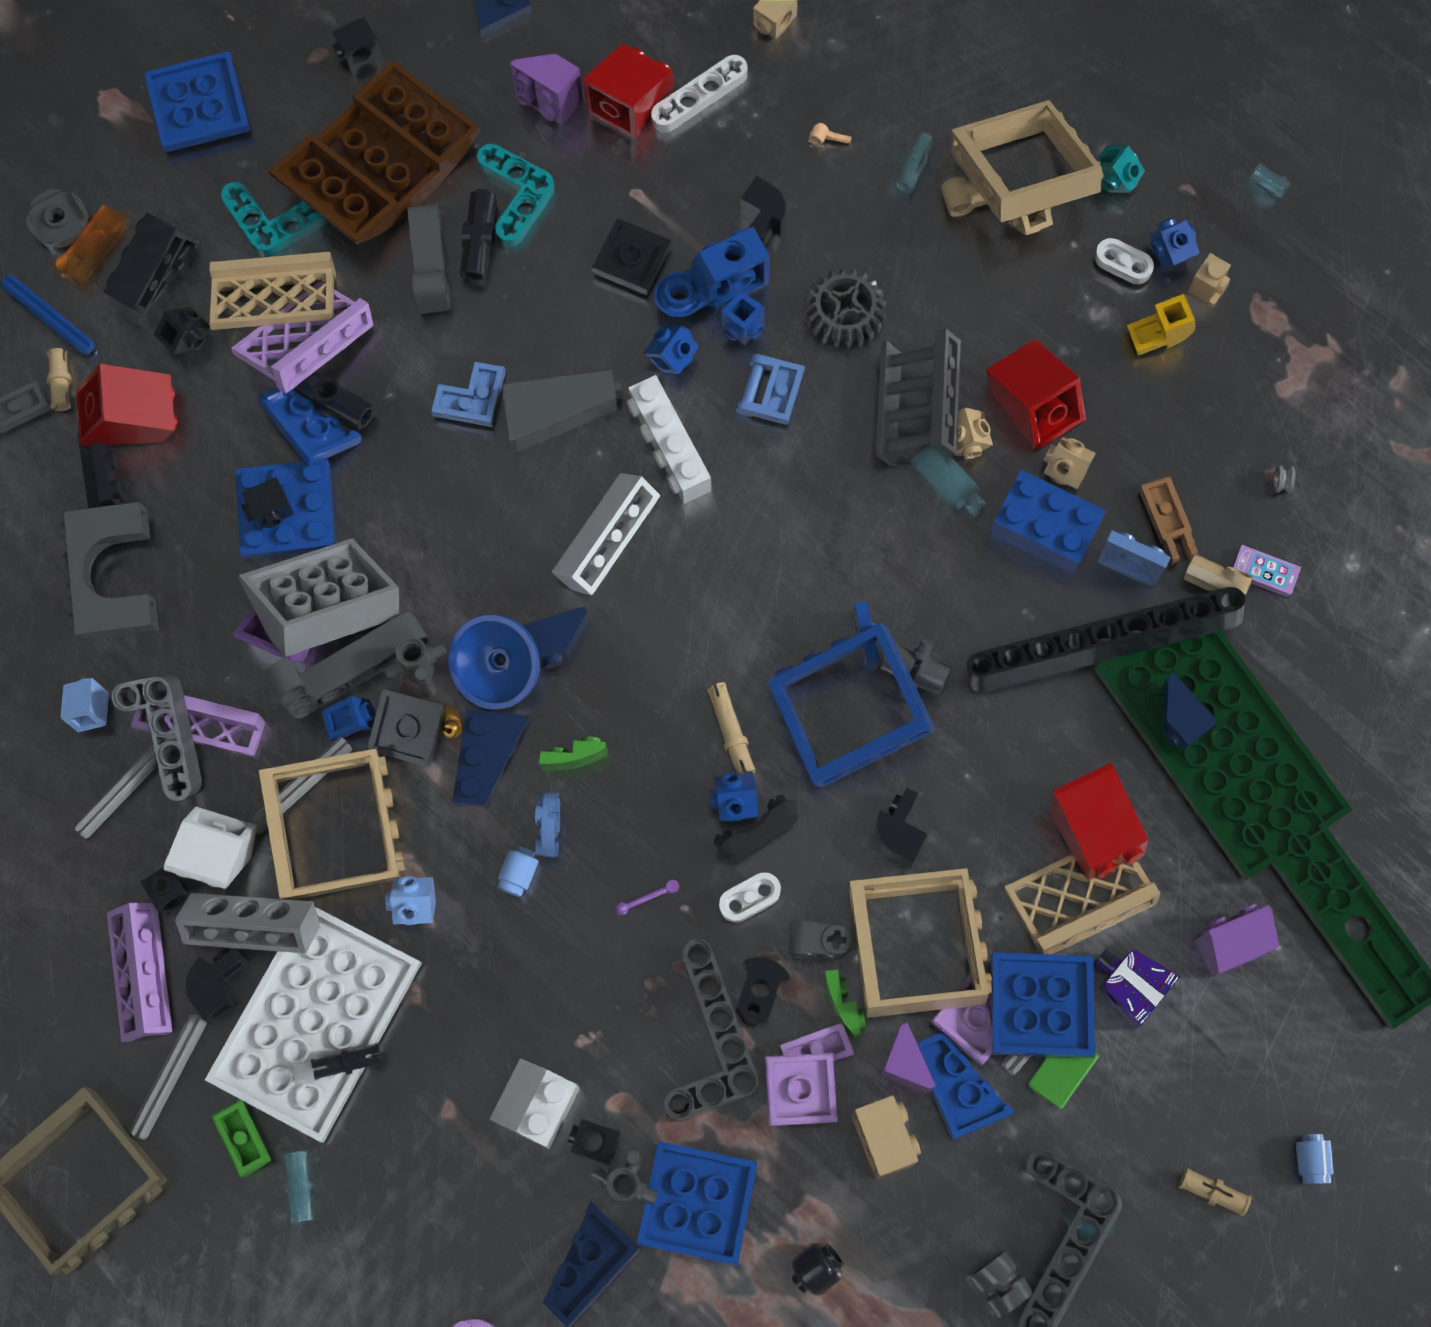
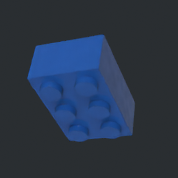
(1047, 522)

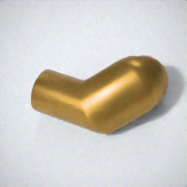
(451, 722)

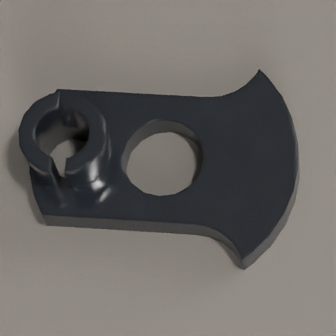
(763, 971)

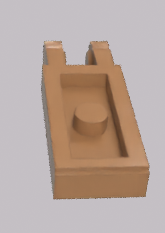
(1168, 517)

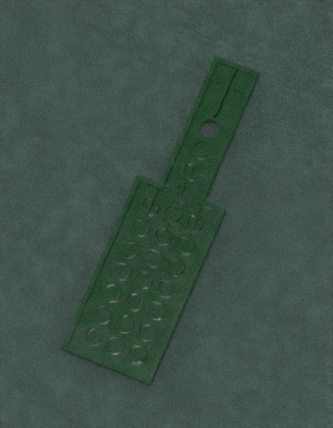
(1270, 806)

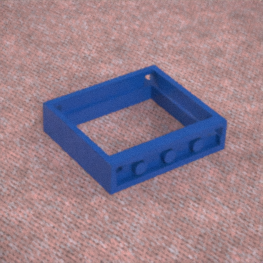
(875, 749)

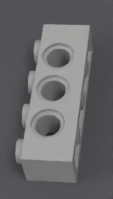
(248, 923)

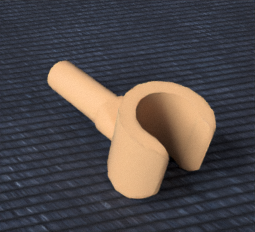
(821, 132)

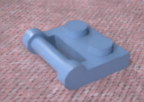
(780, 391)

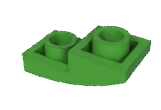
(584, 753)
(846, 1012)

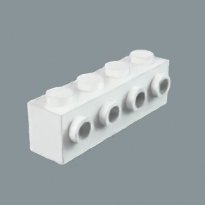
(669, 438)
(606, 533)

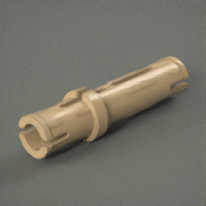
(734, 743)

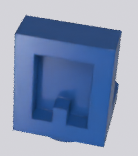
(348, 717)

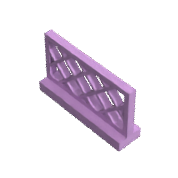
(316, 346)

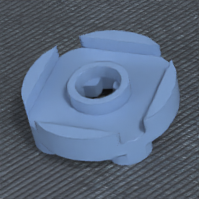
(548, 818)

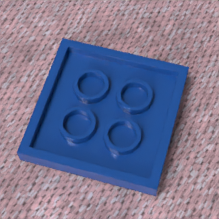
(197, 101)
(311, 500)
(1042, 1005)
(698, 1203)

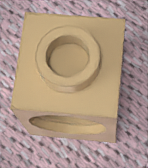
(774, 16)

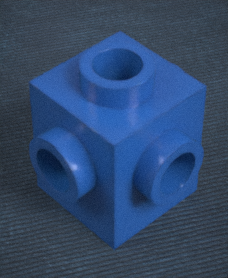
(1173, 242)
(742, 318)
(671, 348)
(735, 797)

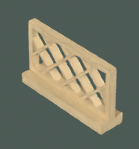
(272, 273)
(1088, 922)

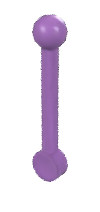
(672, 887)

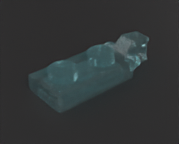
(949, 480)

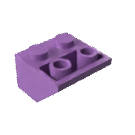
(548, 85)
(1238, 941)

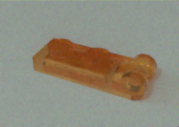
(93, 244)

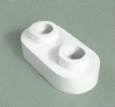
(1124, 260)
(748, 896)

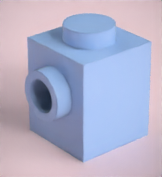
(84, 705)

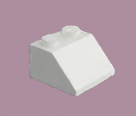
(535, 1103)

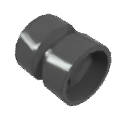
(993, 1274)

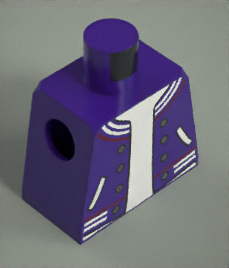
(1134, 984)

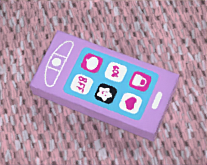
(1267, 570)

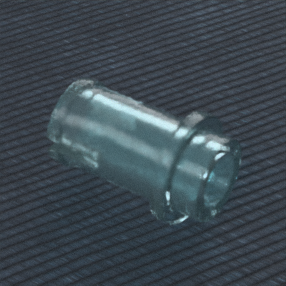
(1270, 181)

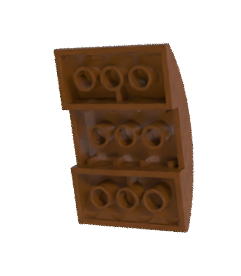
(378, 155)

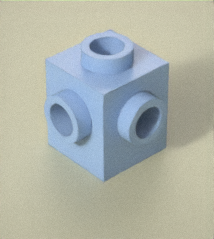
(411, 900)

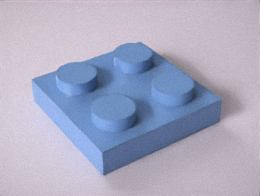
(1133, 558)

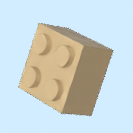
(886, 1137)

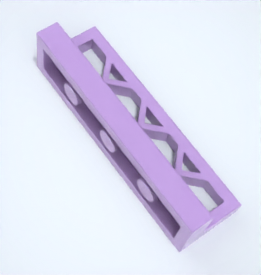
(217, 713)
(142, 969)

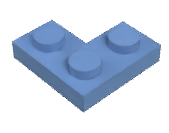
(474, 404)

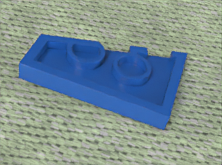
(305, 428)
(960, 1092)

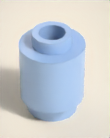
(517, 871)
(1314, 1159)

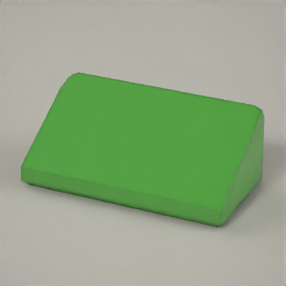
(1060, 1077)
(241, 1138)

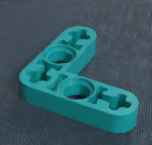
(526, 191)
(271, 229)

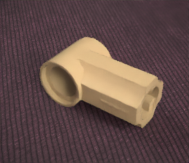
(961, 196)
(1214, 576)

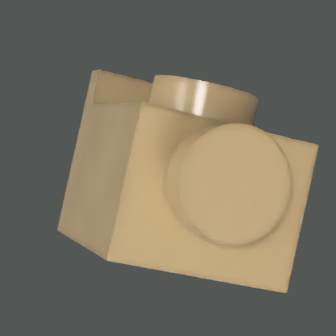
(1210, 280)

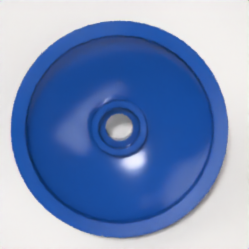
(476, 663)

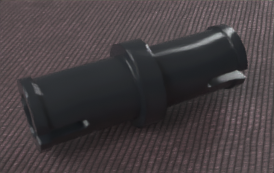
(346, 1061)

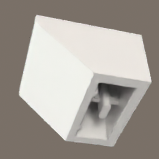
(211, 848)

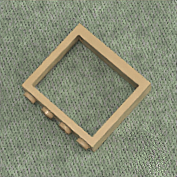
(1042, 117)
(384, 800)
(971, 921)

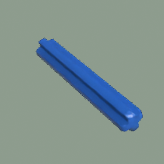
(48, 315)

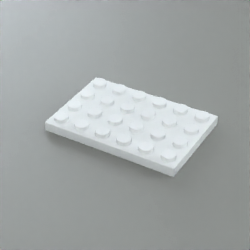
(307, 1010)

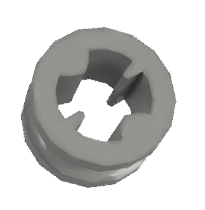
(1284, 479)

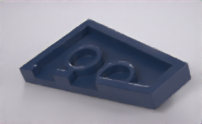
(497, 13)
(484, 752)
(593, 1262)

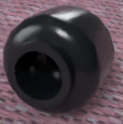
(817, 1269)

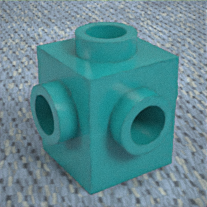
(1120, 168)

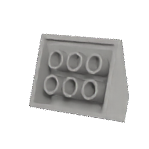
(321, 596)

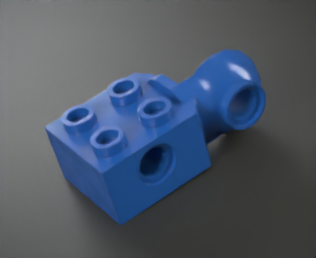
(716, 275)

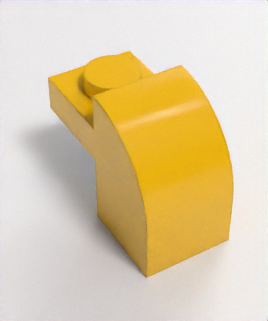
(1167, 327)

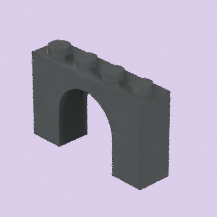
(86, 535)

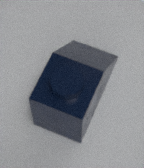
(557, 636)
(1183, 715)

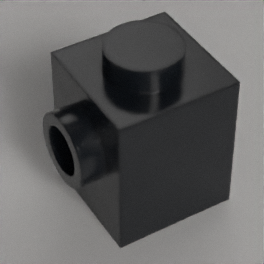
(266, 504)

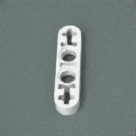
(702, 96)

